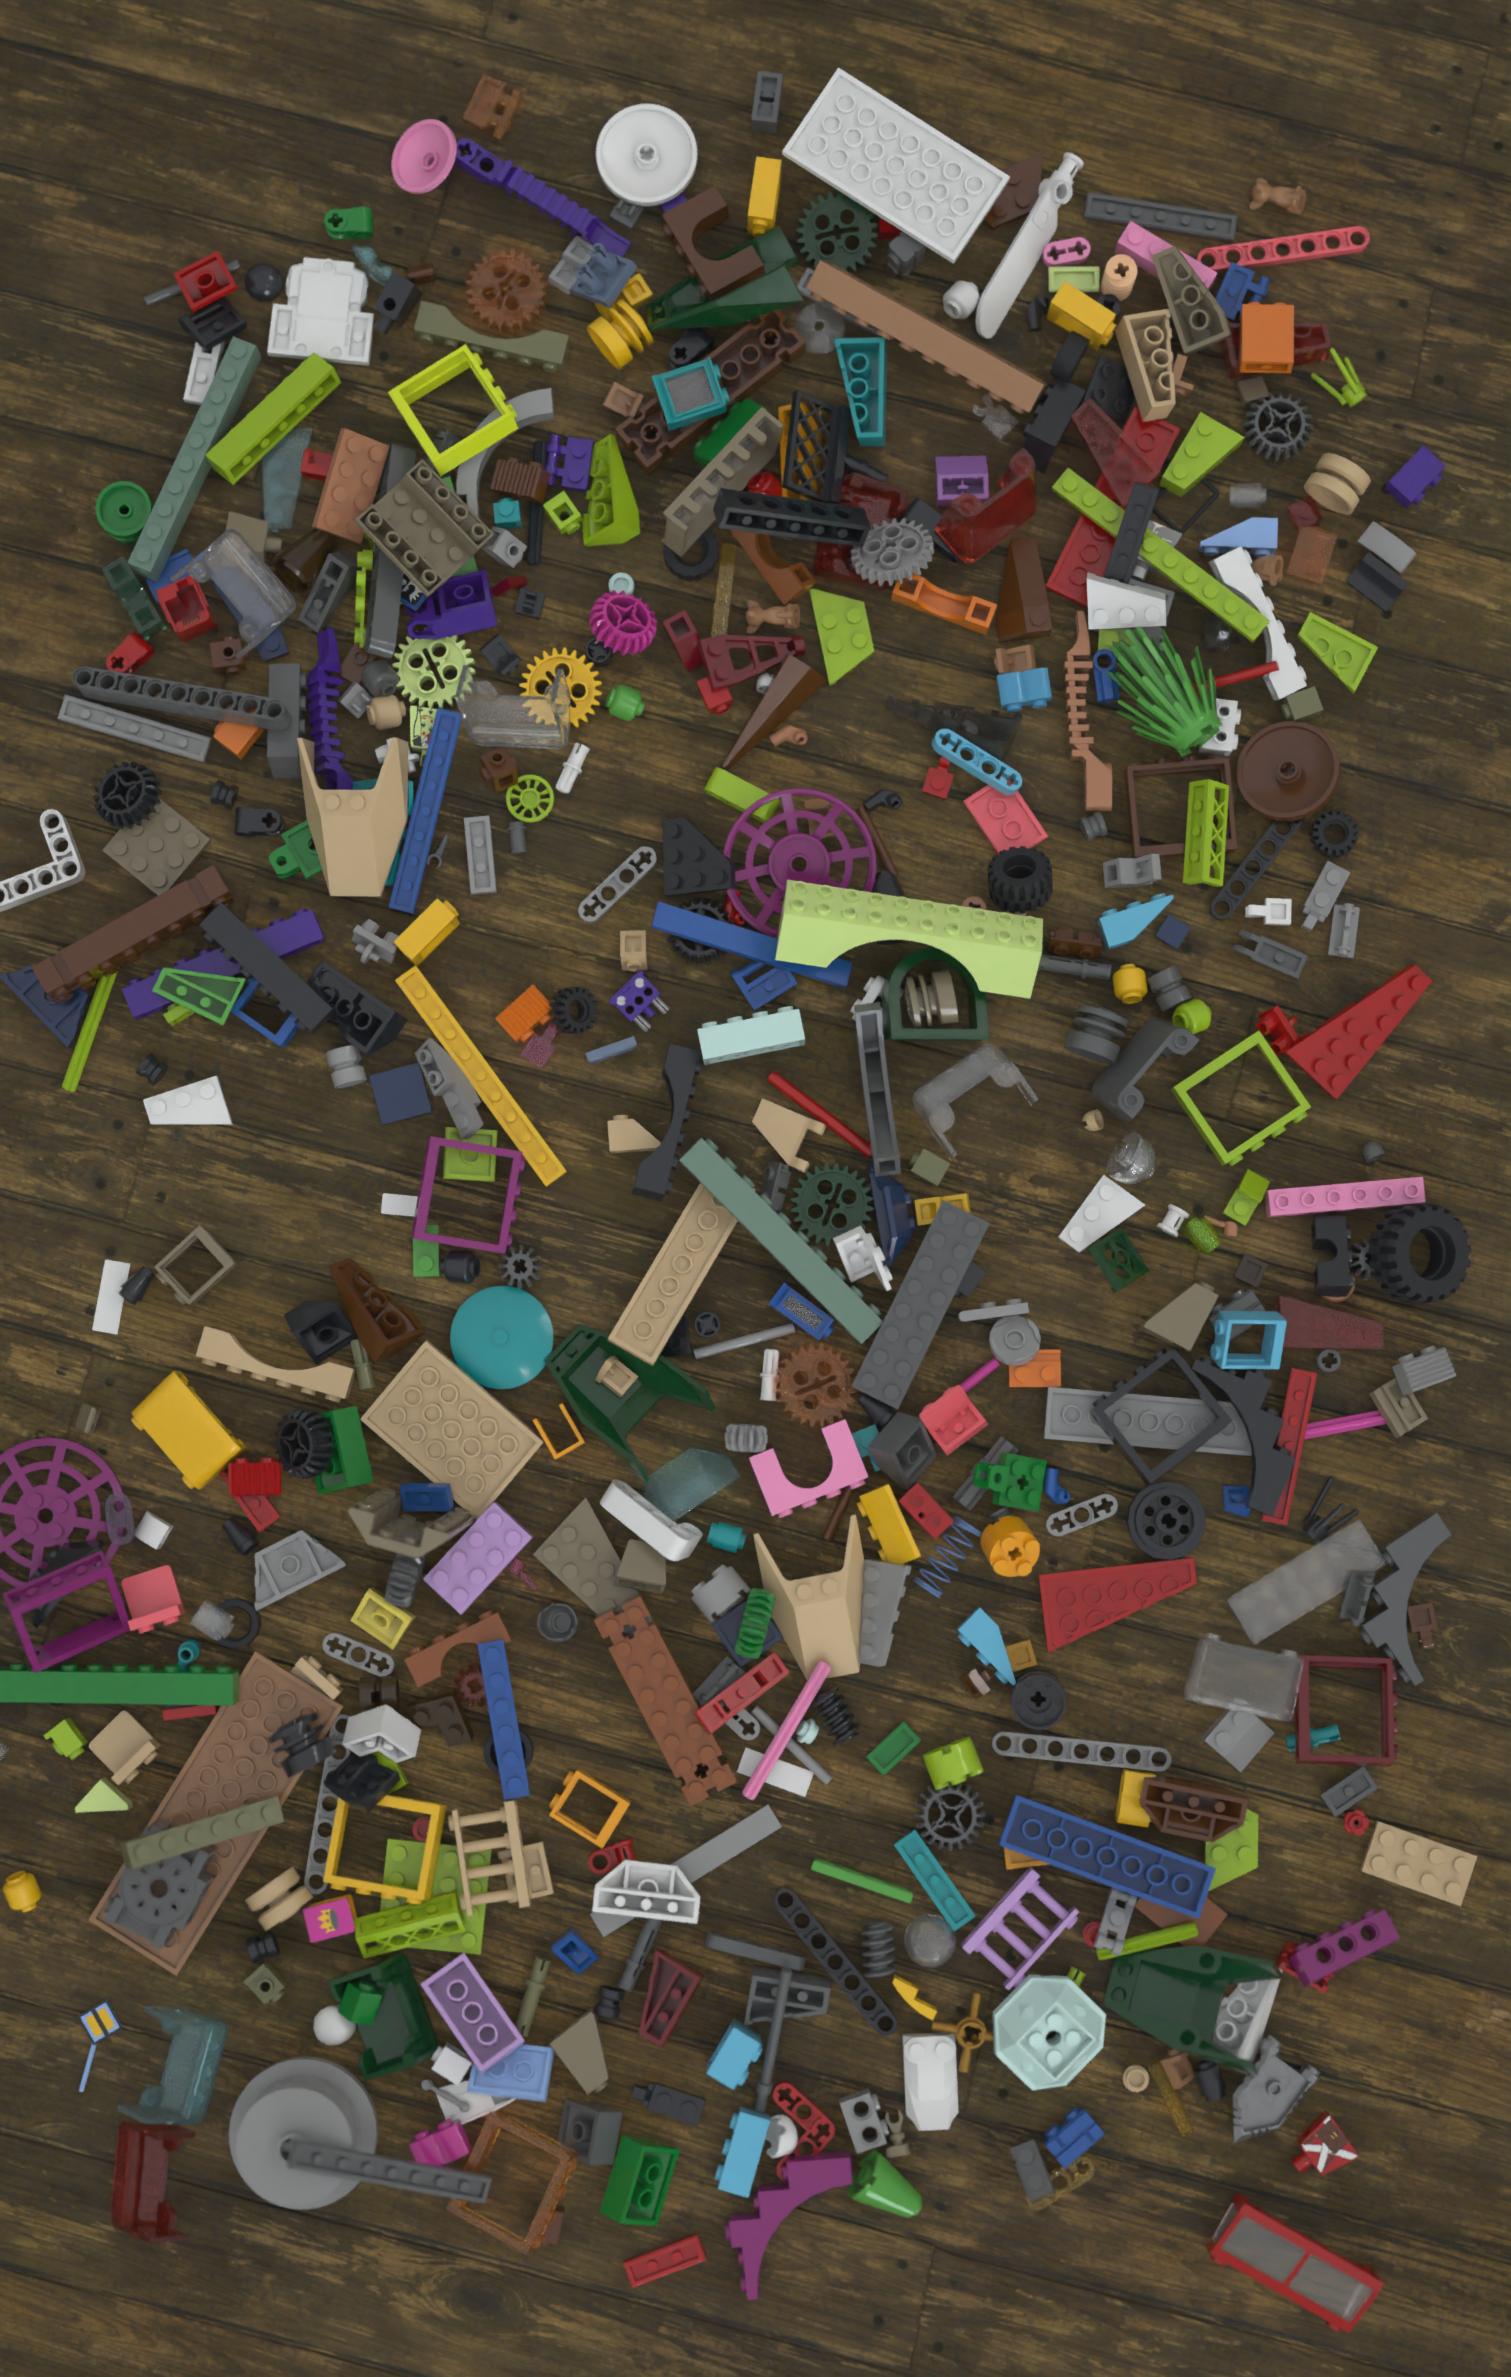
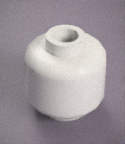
(961, 299)

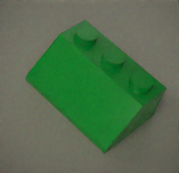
(724, 431)
(350, 1459)
(639, 2181)

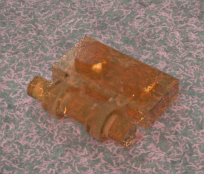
(485, 103)

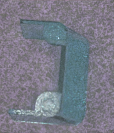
(187, 2072)

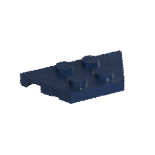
(59, 1017)

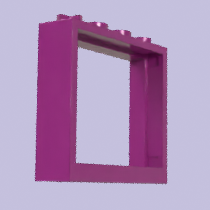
(426, 1185)
(59, 1584)

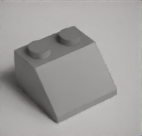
(1237, 1737)

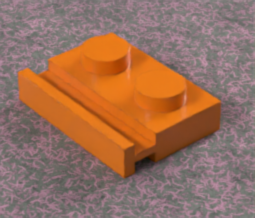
(1039, 1372)

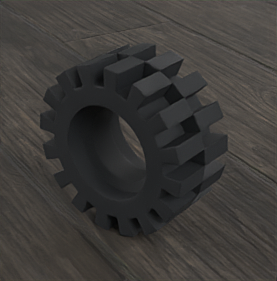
(1334, 818)
(561, 1010)

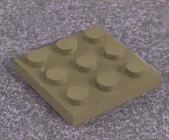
(158, 849)

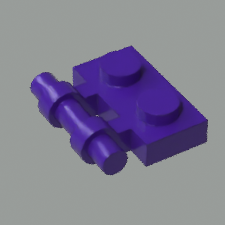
(576, 465)

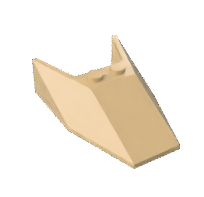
(357, 829)
(819, 1612)

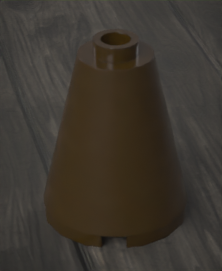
(302, 561)

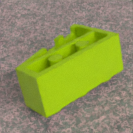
(1199, 453)

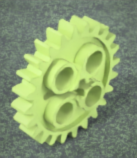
(413, 678)

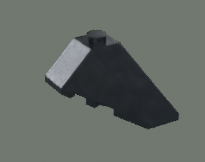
(360, 1015)

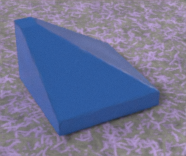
(1235, 1498)

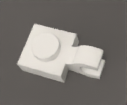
(1275, 911)

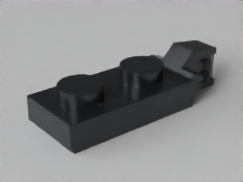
(670, 2102)

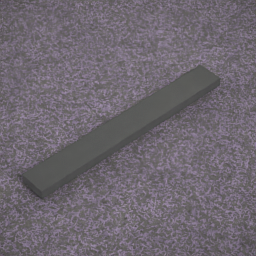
(388, 2171)

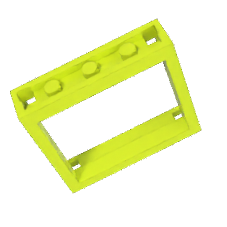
(436, 376)

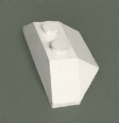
(647, 1892)

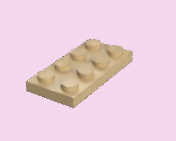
(1418, 1863)

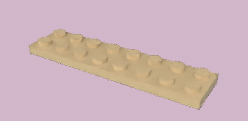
(674, 1277)

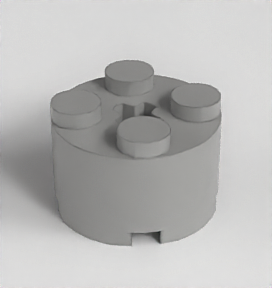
(720, 1593)

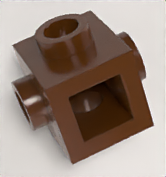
(222, 658)
(499, 769)

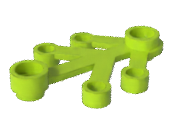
(364, 560)

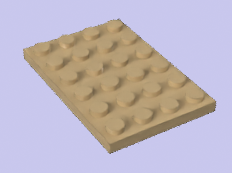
(452, 1429)

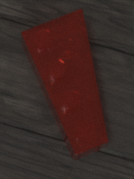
(1325, 1328)

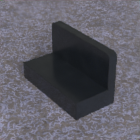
(1377, 582)

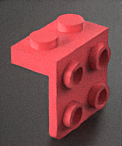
(952, 1419)
(152, 1598)

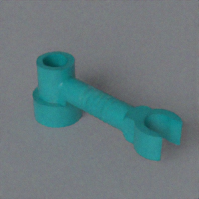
(195, 1650)

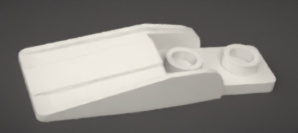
(479, 2104)

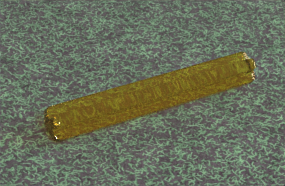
(724, 589)

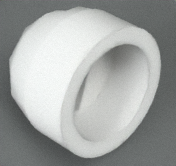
(763, 682)

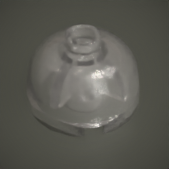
(1133, 1161)
(929, 1940)

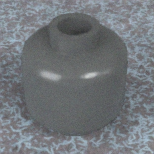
(380, 678)

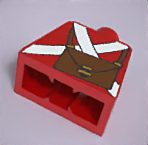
(1323, 2146)

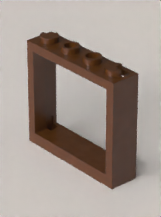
(1166, 767)

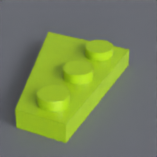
(1338, 649)

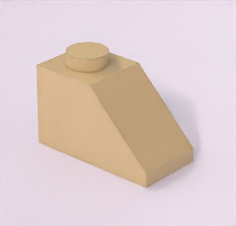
(629, 1136)

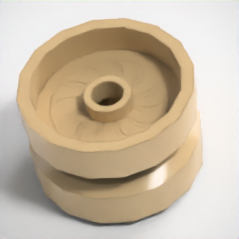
(1337, 483)
(279, 1899)

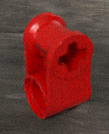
(131, 653)
(614, 1855)

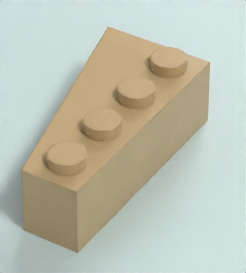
(1148, 360)

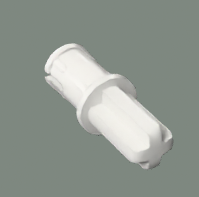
(572, 768)
(770, 1364)

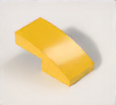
(634, 294)
(927, 1208)
(908, 1992)

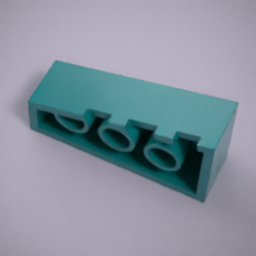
(865, 380)

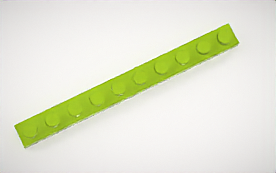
(1164, 557)

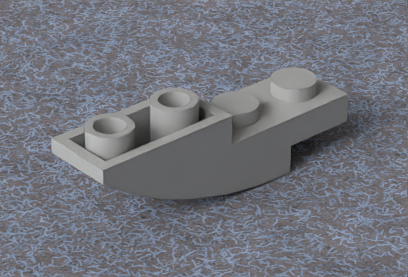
(451, 1083)

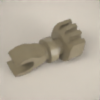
(896, 2136)

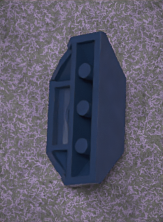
(891, 1214)

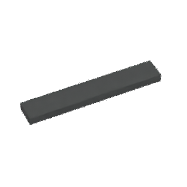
(1160, 217)

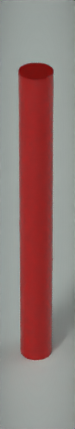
(1244, 674)

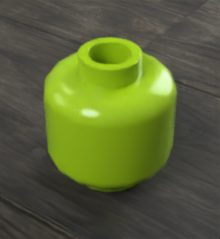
(1192, 1016)

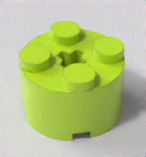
(952, 1763)

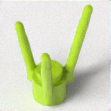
(1353, 391)

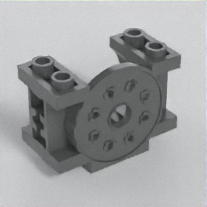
(142, 1920)

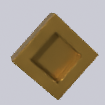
(1021, 1655)

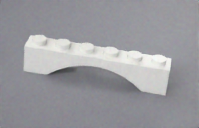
(1236, 574)

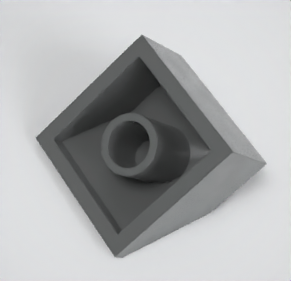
(903, 1449)
(590, 2131)

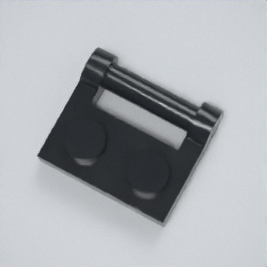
(215, 328)

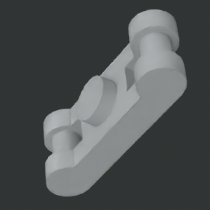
(1115, 1921)

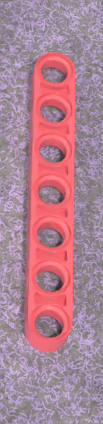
(1293, 243)

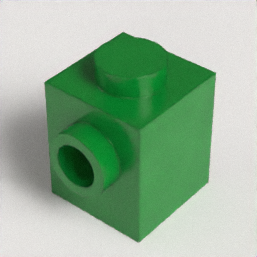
(360, 2003)

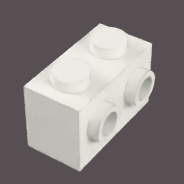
(1225, 739)

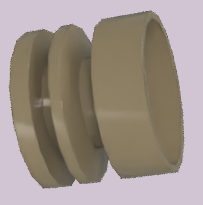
(931, 999)

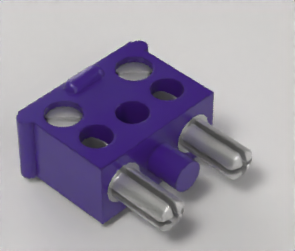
(633, 989)

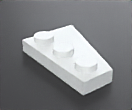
(192, 1104)
(1099, 1213)

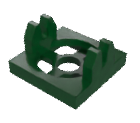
(1129, 1253)

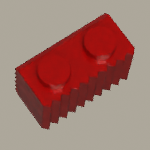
(254, 1479)

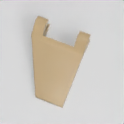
(785, 1131)

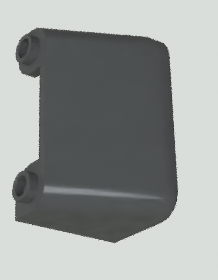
(1116, 1084)

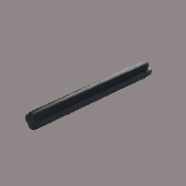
(536, 512)

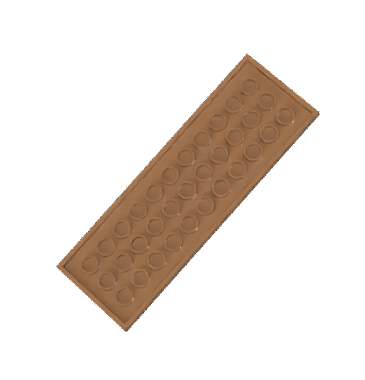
(223, 1772)

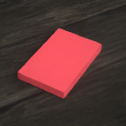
(1005, 819)

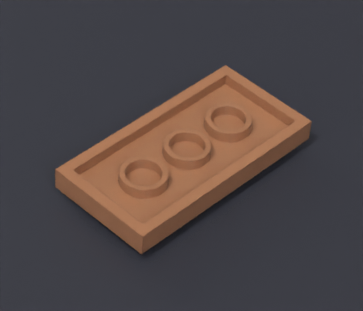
(350, 484)

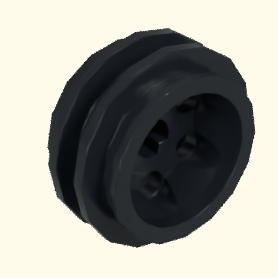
(1154, 1545)

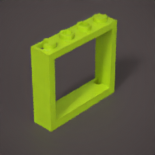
(1256, 1141)

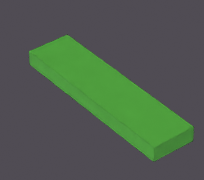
(862, 1880)

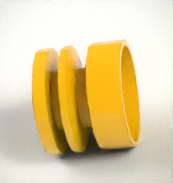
(624, 331)

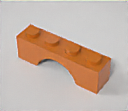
(961, 610)

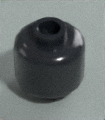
(460, 1266)

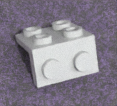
(862, 1256)

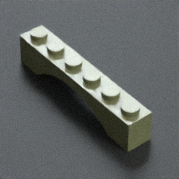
(541, 349)
(202, 1832)

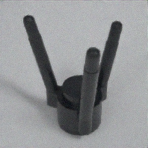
(1317, 1527)

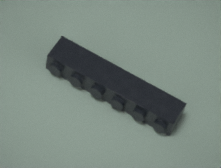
(267, 968)

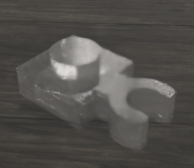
(997, 421)

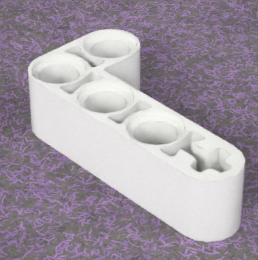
(649, 1523)

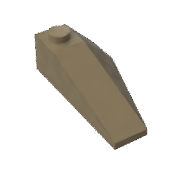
(1193, 308)

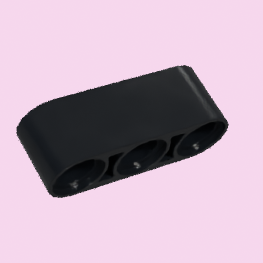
(926, 515)

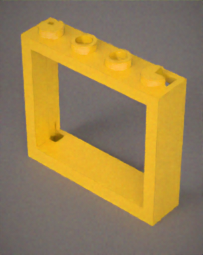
(388, 1891)

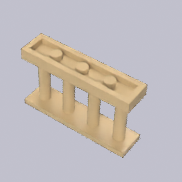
(510, 1840)

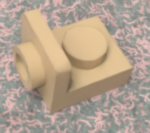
(633, 950)

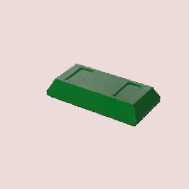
(893, 1748)

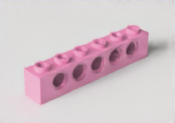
(1344, 1197)

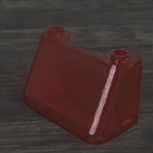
(880, 503)
(976, 527)

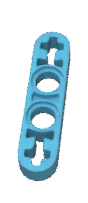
(975, 765)

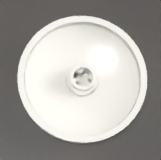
(646, 154)

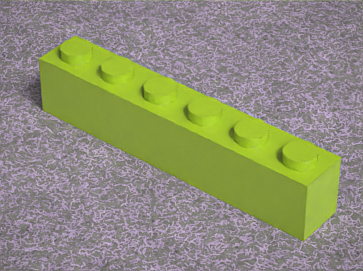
(273, 418)

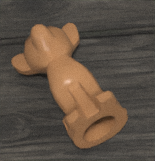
(1288, 198)
(1269, 568)
(776, 615)

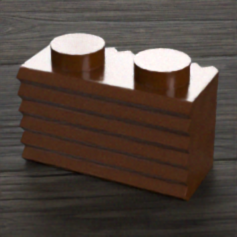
(520, 480)

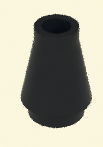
(136, 1287)
(877, 1410)
(240, 1536)

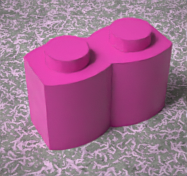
(442, 2144)

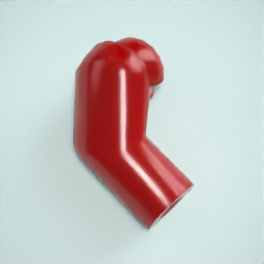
(733, 913)

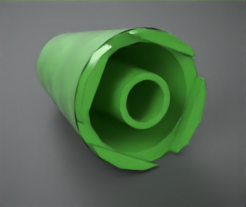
(884, 2187)

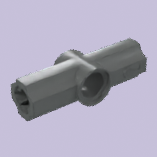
(969, 1494)

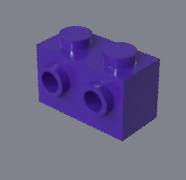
(1415, 477)

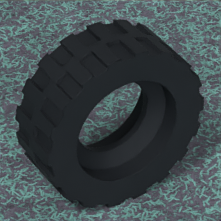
(699, 569)

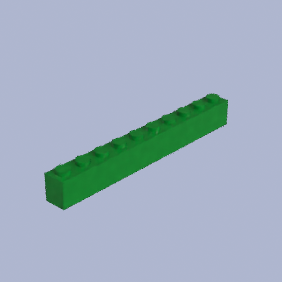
(120, 1684)

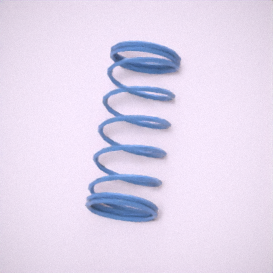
(961, 1523)

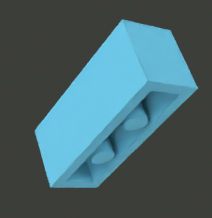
(742, 2151)

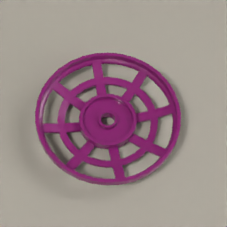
(796, 845)
(56, 1499)

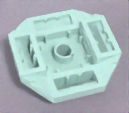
(1030, 2014)

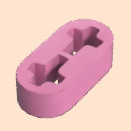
(1065, 247)

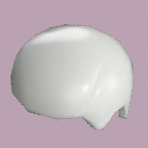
(332, 2027)
(781, 2135)

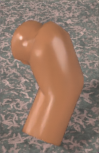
(790, 734)

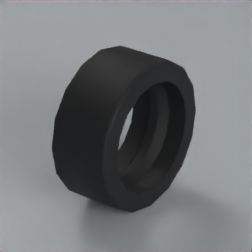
(1069, 356)
(255, 1619)
(489, 1747)

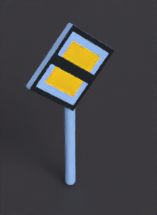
(99, 2024)

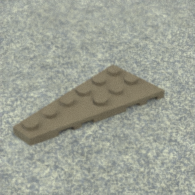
(586, 1561)

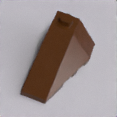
(1023, 599)
(377, 1319)

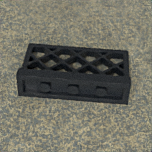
(831, 454)

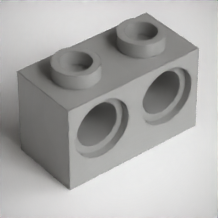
(859, 2121)

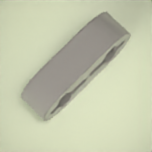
(738, 1728)

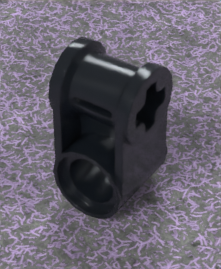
(692, 345)
(253, 822)

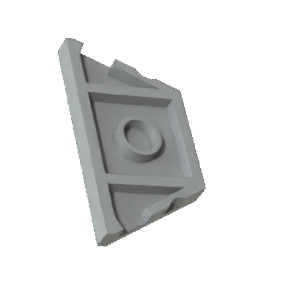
(291, 1566)

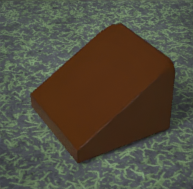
(421, 274)

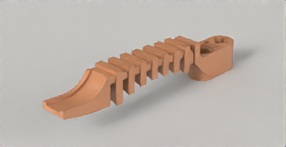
(1096, 774)

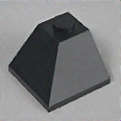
(320, 1328)

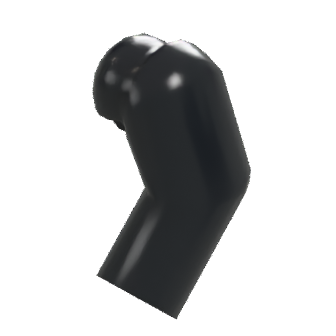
(1035, 310)
(883, 798)

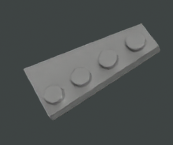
(881, 1595)

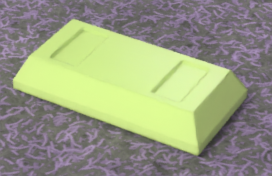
(1082, 278)

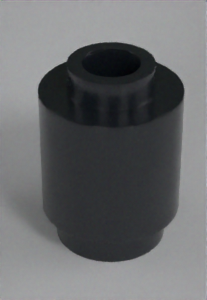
(1209, 2080)

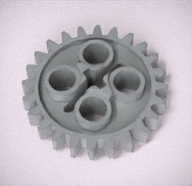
(893, 552)

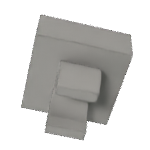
(355, 699)

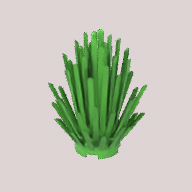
(1172, 703)

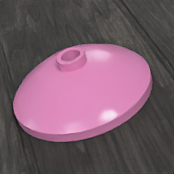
(424, 156)

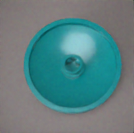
(501, 1337)

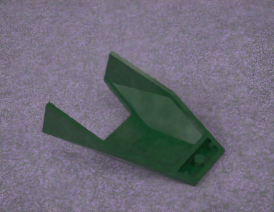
(774, 290)
(603, 1412)

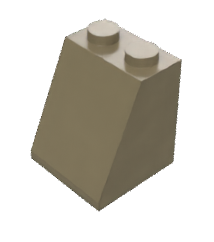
(1182, 1317)

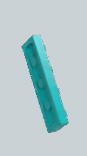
(934, 1880)

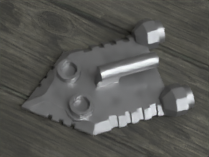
(1270, 2096)

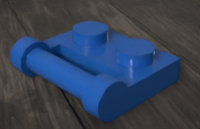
(765, 987)

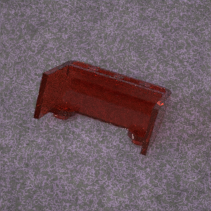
(141, 2180)

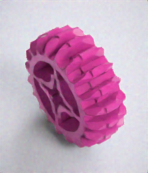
(622, 622)

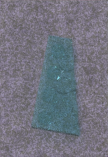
(283, 478)

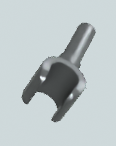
(439, 852)

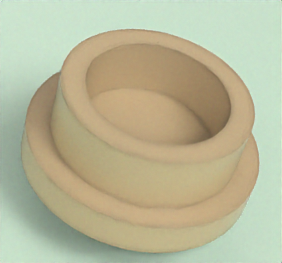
(1135, 2078)

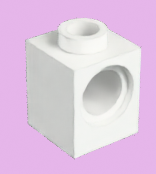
(451, 2063)

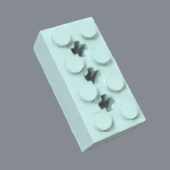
(751, 1036)

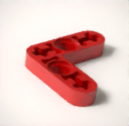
(809, 2124)

